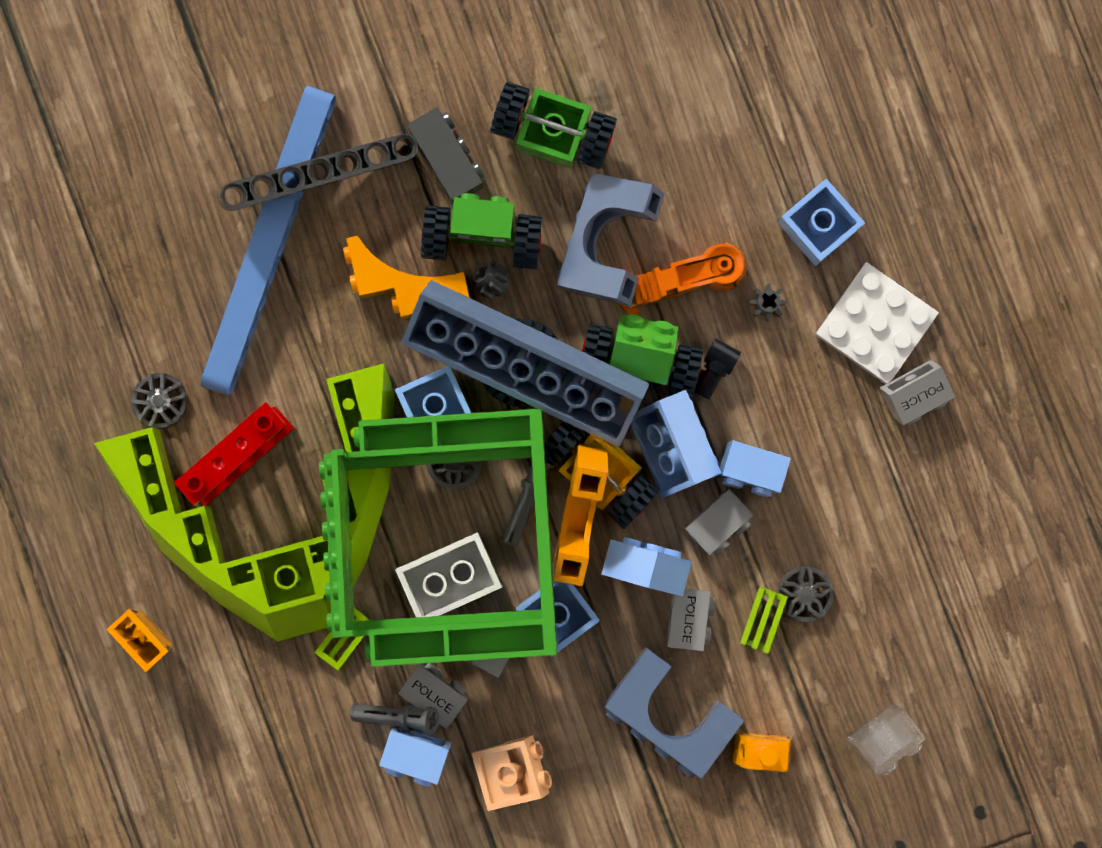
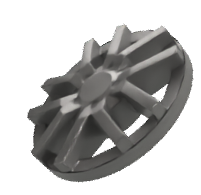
(159, 400)

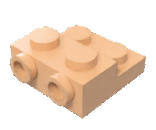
(512, 773)

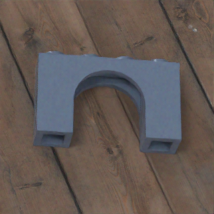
(604, 201)
(693, 750)

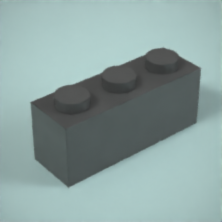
(446, 154)

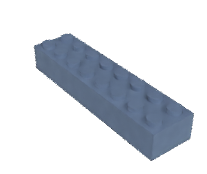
(524, 363)

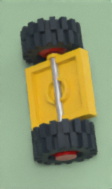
(620, 471)

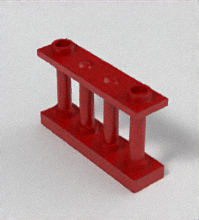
(234, 455)

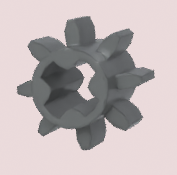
(491, 279)
(775, 304)

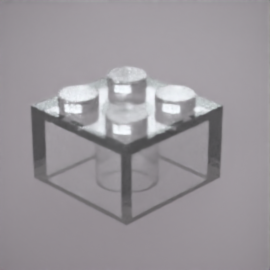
(887, 740)

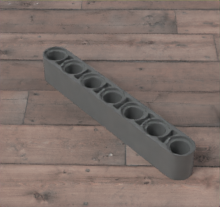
(332, 168)

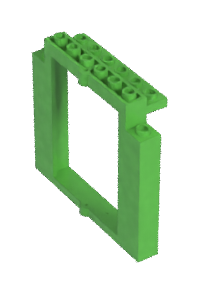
(431, 442)

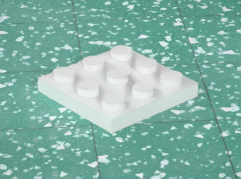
(876, 323)

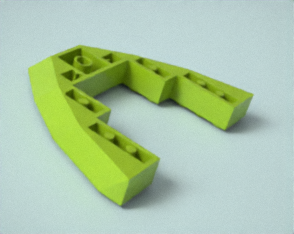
(280, 587)

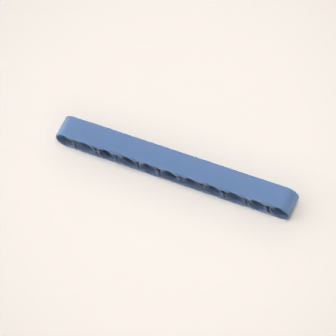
(266, 247)

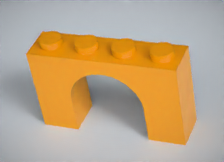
(584, 491)

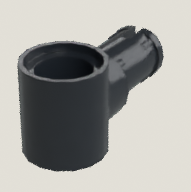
(718, 362)

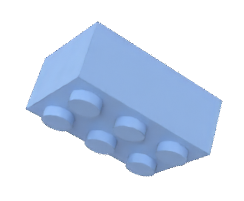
(674, 444)

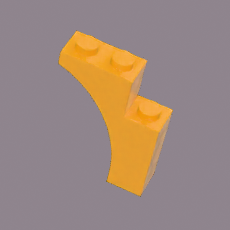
(376, 278)

